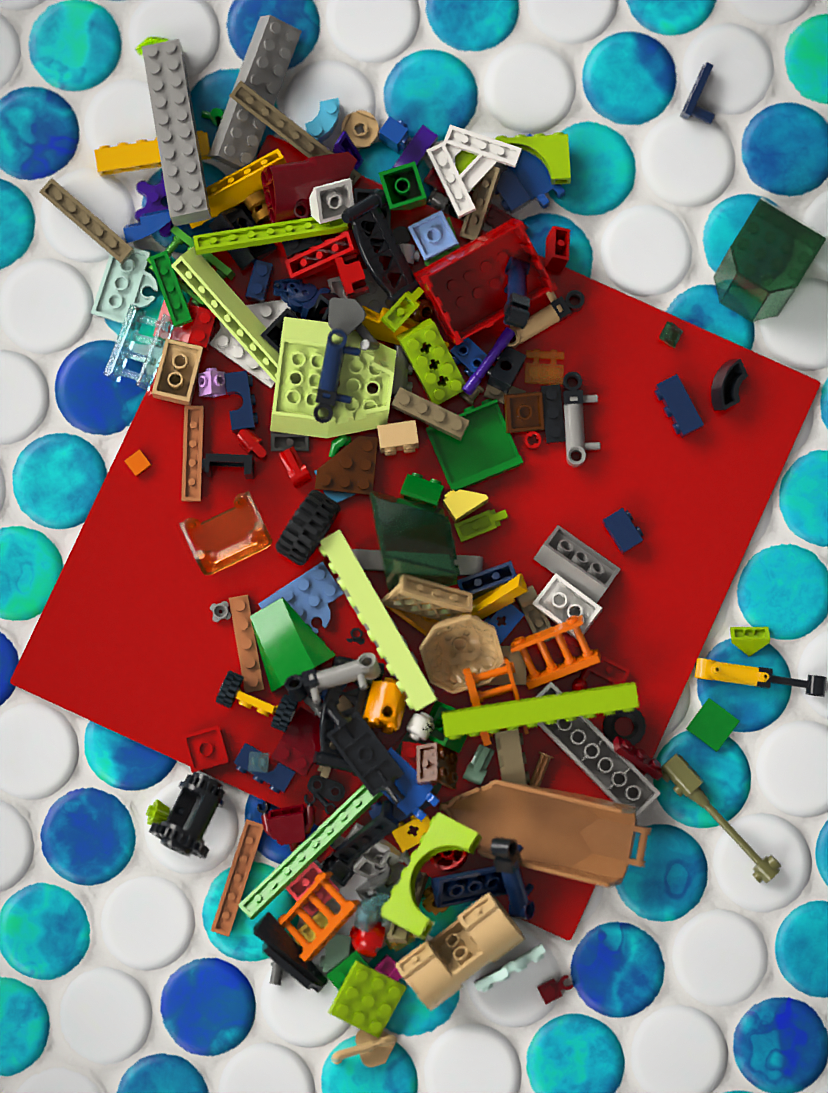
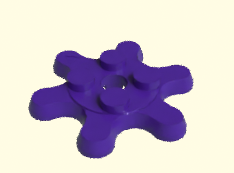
(154, 196)

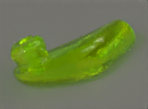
(148, 41)

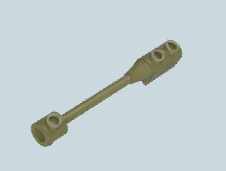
(688, 783)

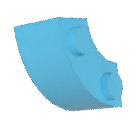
(326, 121)

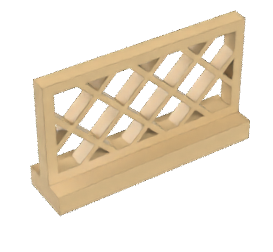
(428, 592)

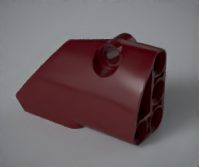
(291, 184)

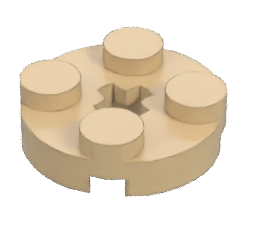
(369, 123)

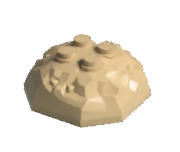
(458, 645)

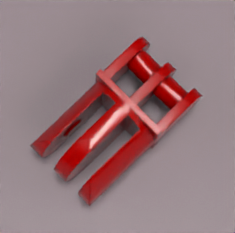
(251, 443)

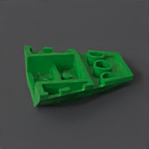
(286, 643)

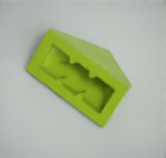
(750, 638)

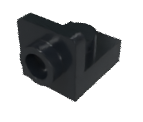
(341, 871)

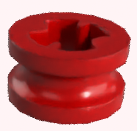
(530, 435)

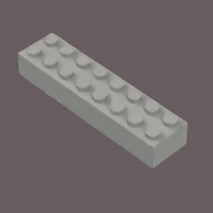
(264, 73)
(598, 760)

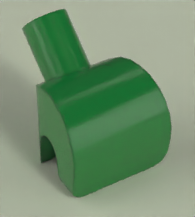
(214, 115)

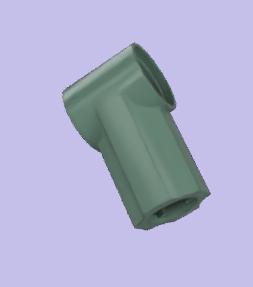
(477, 768)

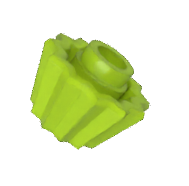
(157, 812)

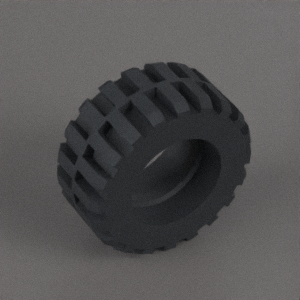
(307, 527)

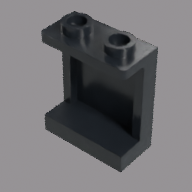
(229, 460)

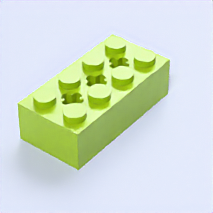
(420, 360)

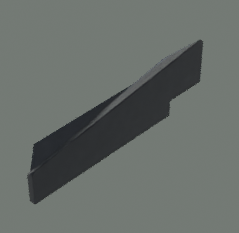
(286, 953)

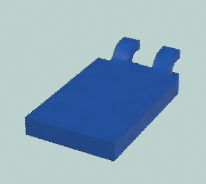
(535, 178)
(414, 793)

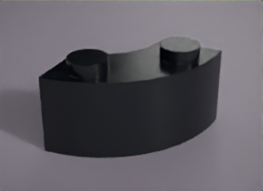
(727, 383)

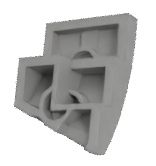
(376, 859)

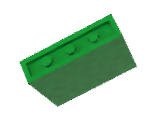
(481, 453)

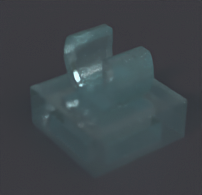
(258, 762)

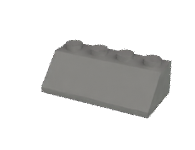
(577, 563)

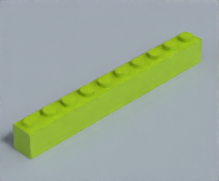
(540, 709)

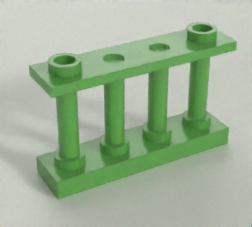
(181, 237)

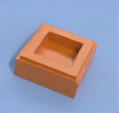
(137, 462)

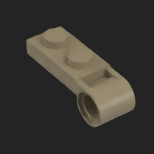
(535, 618)

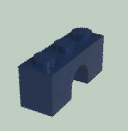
(240, 384)
(278, 778)

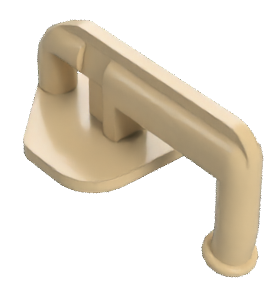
(372, 1050)

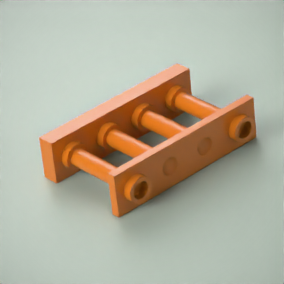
(553, 670)
(477, 696)
(335, 921)

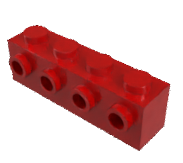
(321, 256)

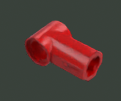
(296, 470)

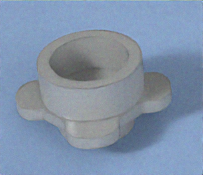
(219, 616)

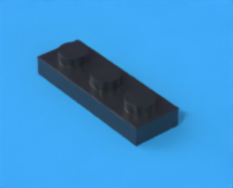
(553, 414)

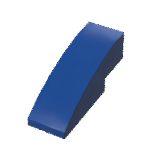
(149, 224)

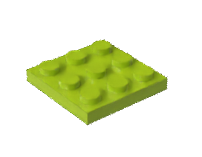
(367, 999)

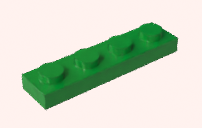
(171, 289)

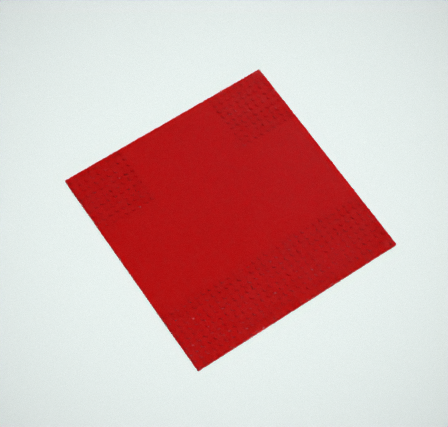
(132, 615)

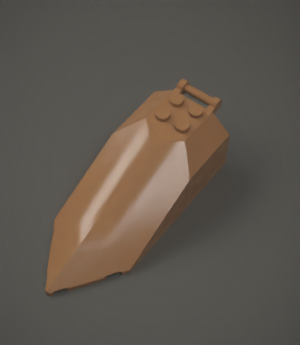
(556, 828)

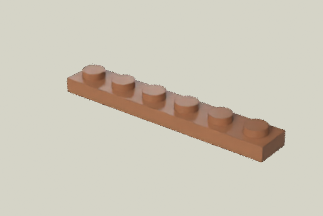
(237, 877)

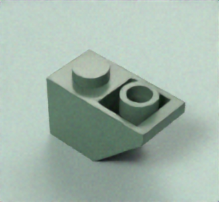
(336, 951)

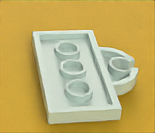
(124, 286)
(504, 971)

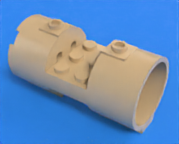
(443, 963)

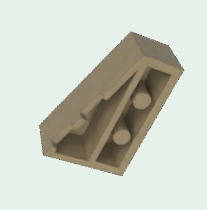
(511, 757)

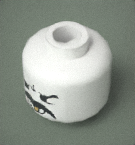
(420, 726)

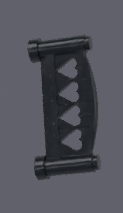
(369, 211)
(326, 756)

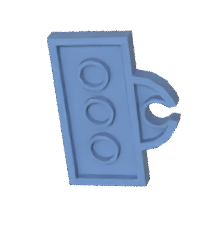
(309, 595)

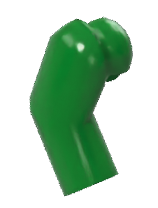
(337, 443)

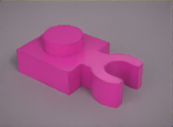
(388, 967)

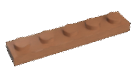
(192, 453)
(246, 644)

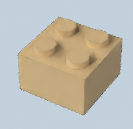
(398, 437)

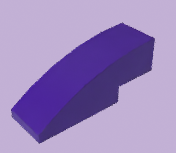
(417, 147)

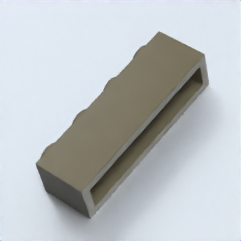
(430, 414)

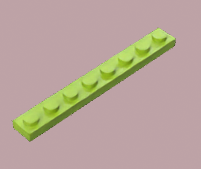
(265, 234)

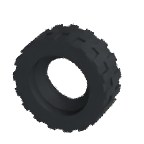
(637, 719)

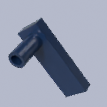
(690, 107)

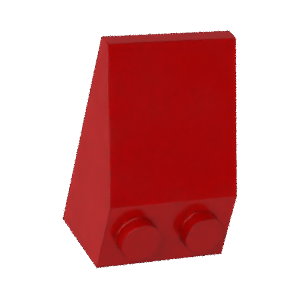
(197, 332)

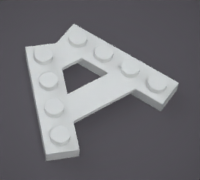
(489, 153)
(228, 345)

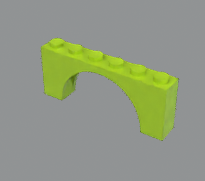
(550, 149)
(442, 836)

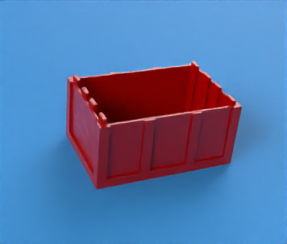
(471, 280)

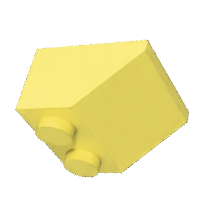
(462, 503)

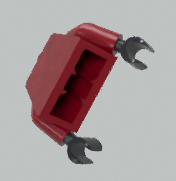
(289, 824)

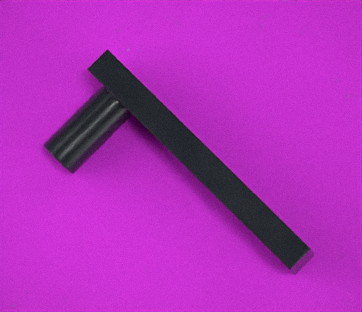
(368, 835)

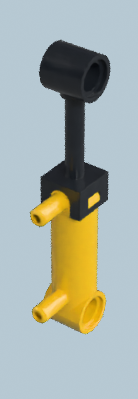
(755, 676)

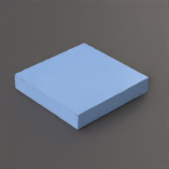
(433, 235)

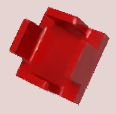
(351, 276)

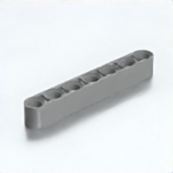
(372, 561)

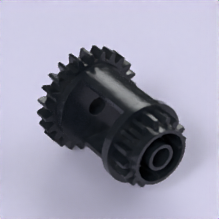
(190, 840)

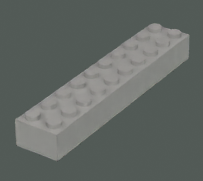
(176, 132)

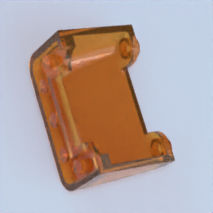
(227, 536)

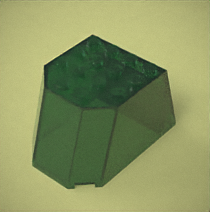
(766, 262)

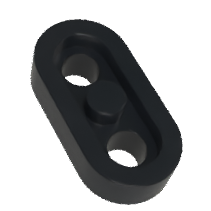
(326, 788)

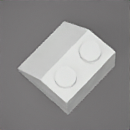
(330, 200)

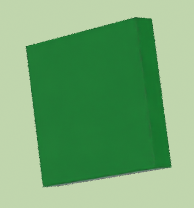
(712, 724)

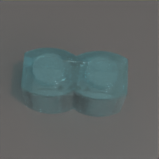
(370, 912)

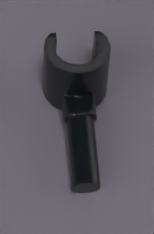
(324, 802)

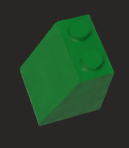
(403, 187)

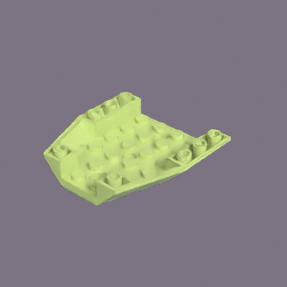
(303, 353)

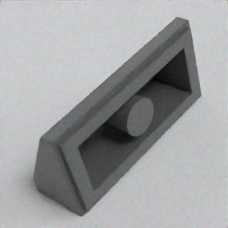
(284, 441)

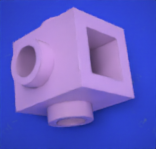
(211, 383)

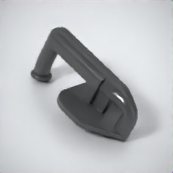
(349, 315)
(379, 882)

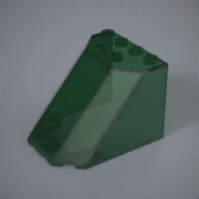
(414, 540)

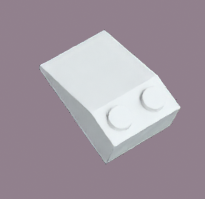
(562, 600)

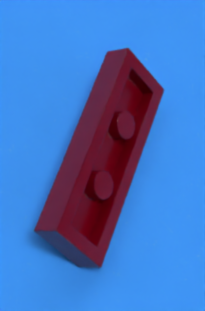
(637, 757)

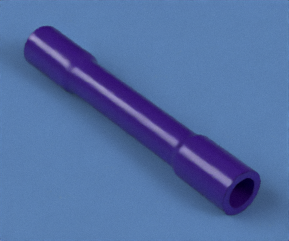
(476, 378)

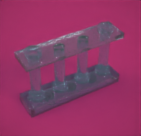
(126, 340)

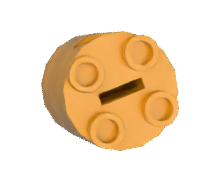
(385, 705)

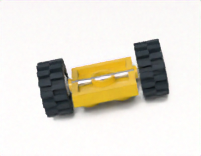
(231, 688)

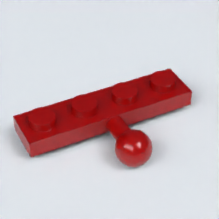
(605, 668)

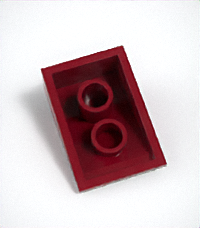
(299, 742)

